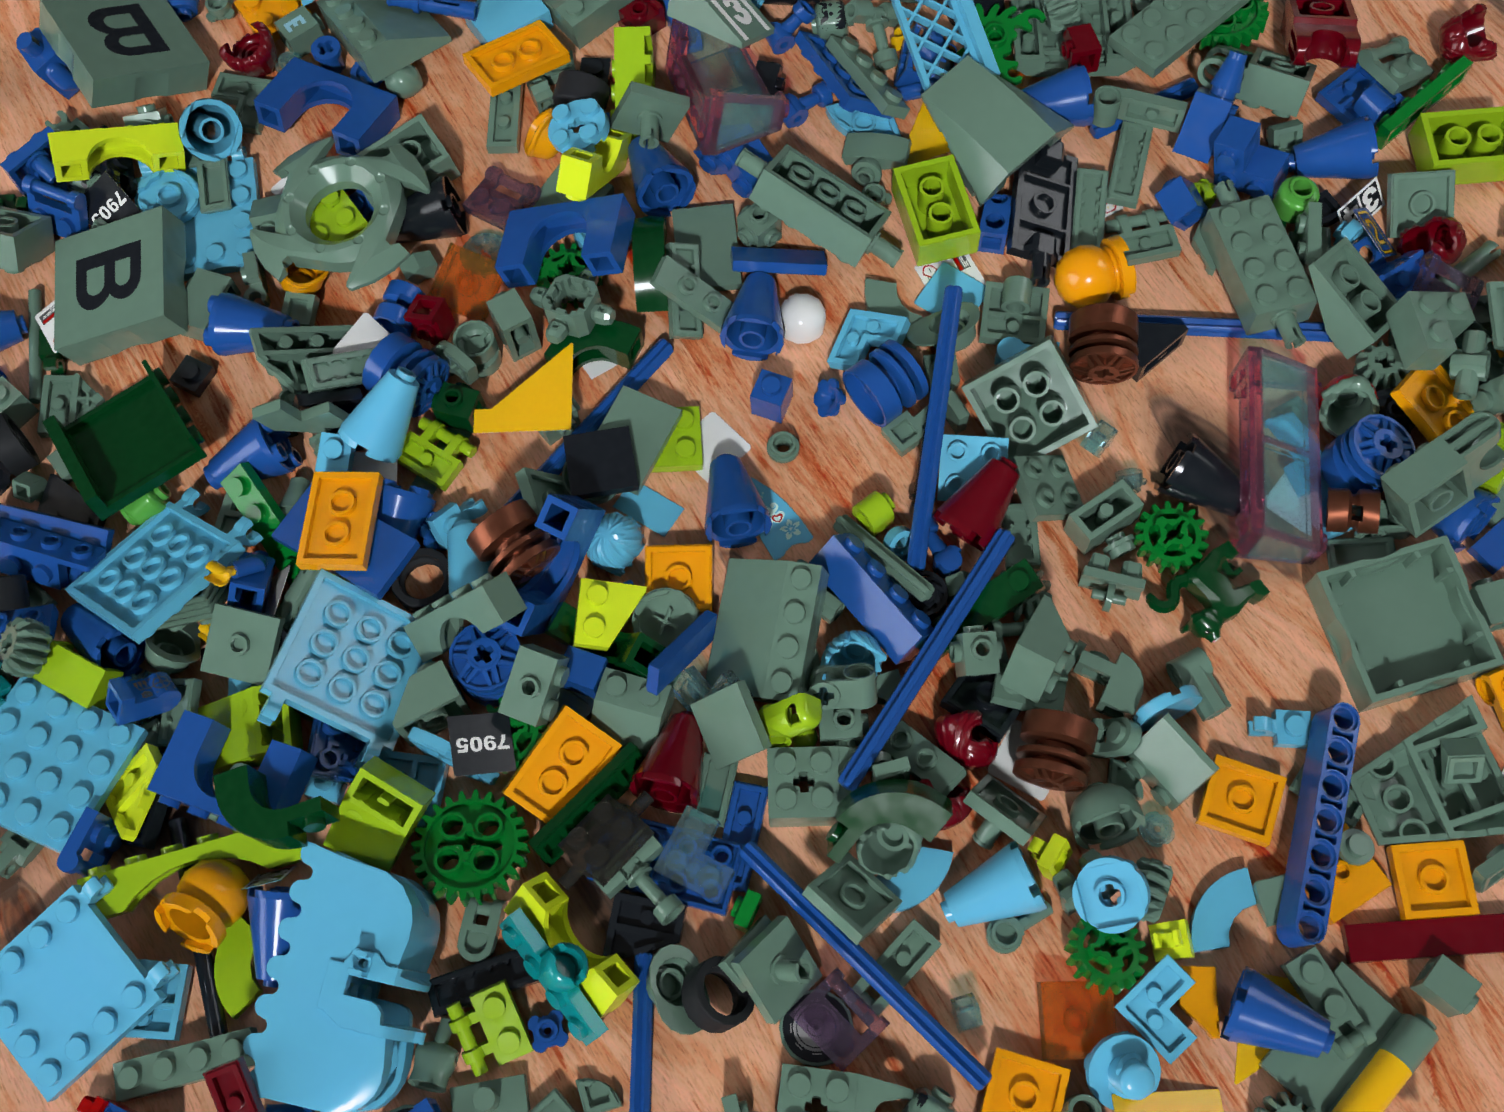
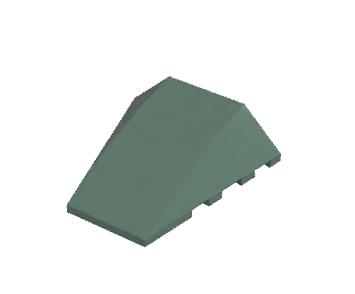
(989, 124)
(1406, 793)

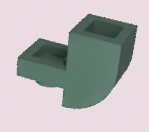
(1121, 681)

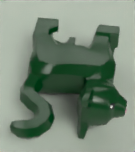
(1213, 589)

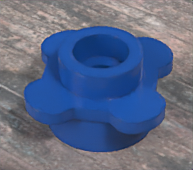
(557, 1037)

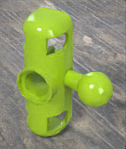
(788, 728)

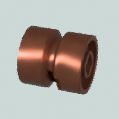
(1339, 510)

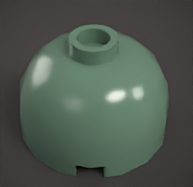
(1105, 816)

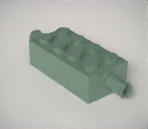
(819, 205)
(1258, 265)

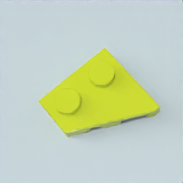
(603, 612)
(130, 798)

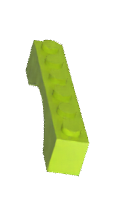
(143, 874)

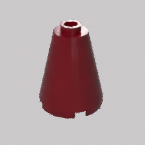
(980, 503)
(673, 766)

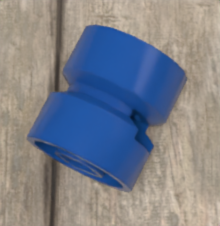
(396, 302)

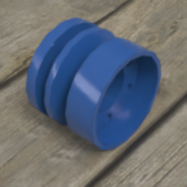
(403, 351)
(885, 383)
(1365, 453)
(478, 679)

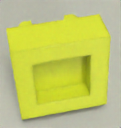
(1050, 856)
(1171, 938)

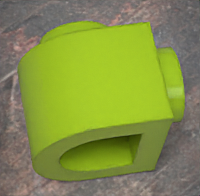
(875, 512)

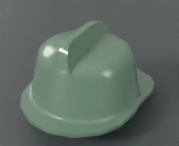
(926, 330)
(173, 650)
(665, 984)

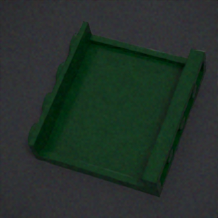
(128, 444)

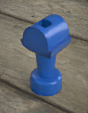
(783, 35)
(799, 106)
(946, 558)

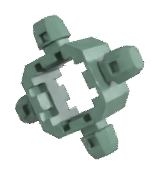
(578, 322)

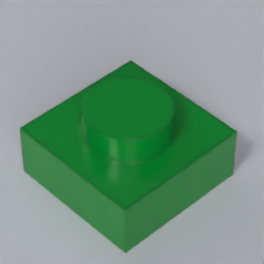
(745, 910)

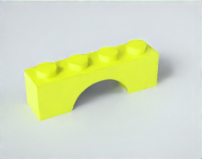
(80, 151)
(587, 172)
(546, 906)

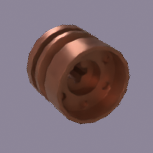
(1103, 343)
(512, 543)
(1055, 750)

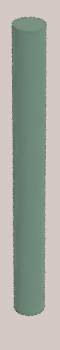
(35, 361)

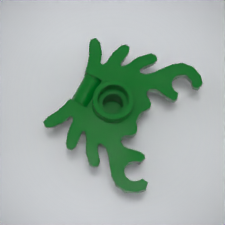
(1002, 33)

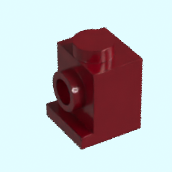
(643, 14)
(1081, 47)
(432, 325)

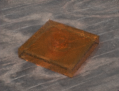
(466, 282)
(1073, 1018)

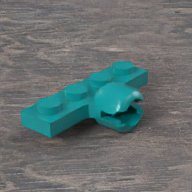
(558, 971)

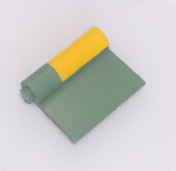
(1374, 1073)

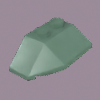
(284, 347)

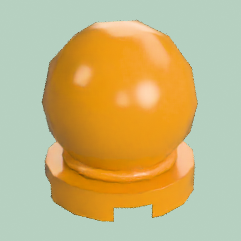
(1095, 273)
(204, 904)

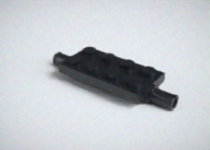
(1043, 210)

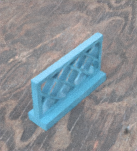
(970, 35)

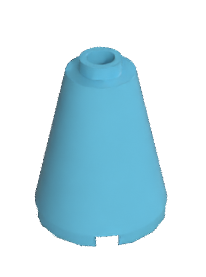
(210, 129)
(383, 416)
(462, 562)
(994, 890)

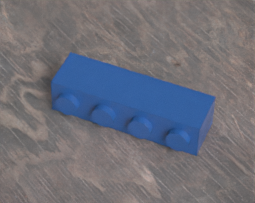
(873, 597)

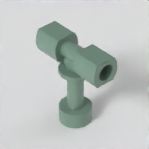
(876, 22)
(637, 873)

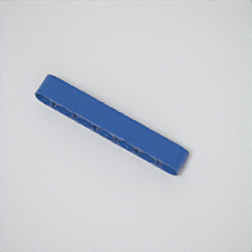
(1307, 835)

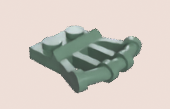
(1011, 699)

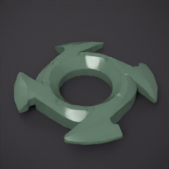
(314, 176)

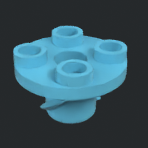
(1123, 1067)

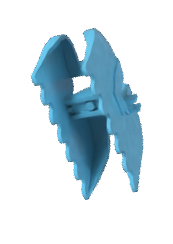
(326, 1029)

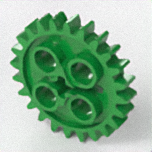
(1240, 27)
(465, 878)

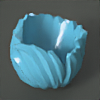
(616, 543)
(853, 648)

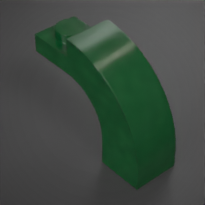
(648, 248)
(611, 343)
(627, 653)
(887, 802)
(246, 807)

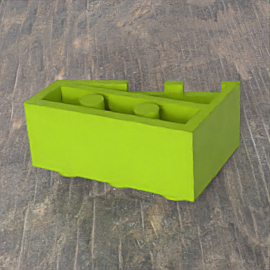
(632, 61)

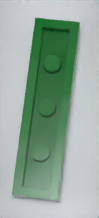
(1427, 96)
(259, 506)

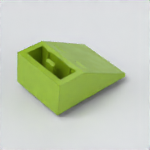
(248, 737)
(378, 814)

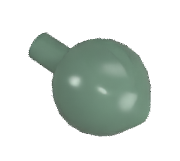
(404, 82)

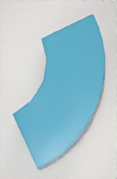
(859, 121)
(441, 750)
(921, 879)
(1218, 908)

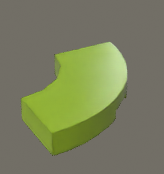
(235, 970)

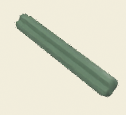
(895, 567)

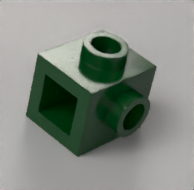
(456, 405)

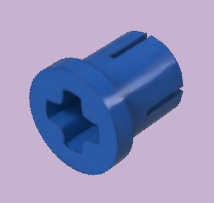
(328, 53)

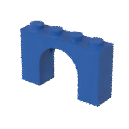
(306, 85)
(534, 230)
(573, 526)
(189, 764)

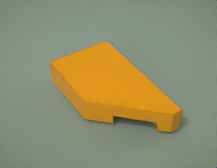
(1201, 999)

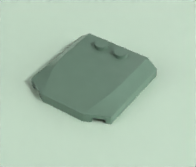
(1040, 50)

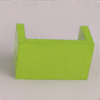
(76, 676)

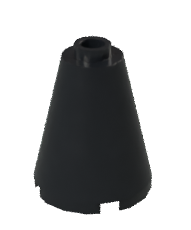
(434, 214)
(1200, 477)

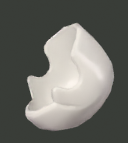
(802, 318)

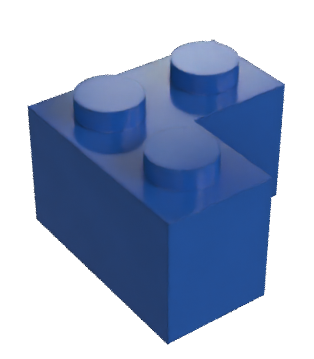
(1203, 124)
(723, 163)
(1248, 164)

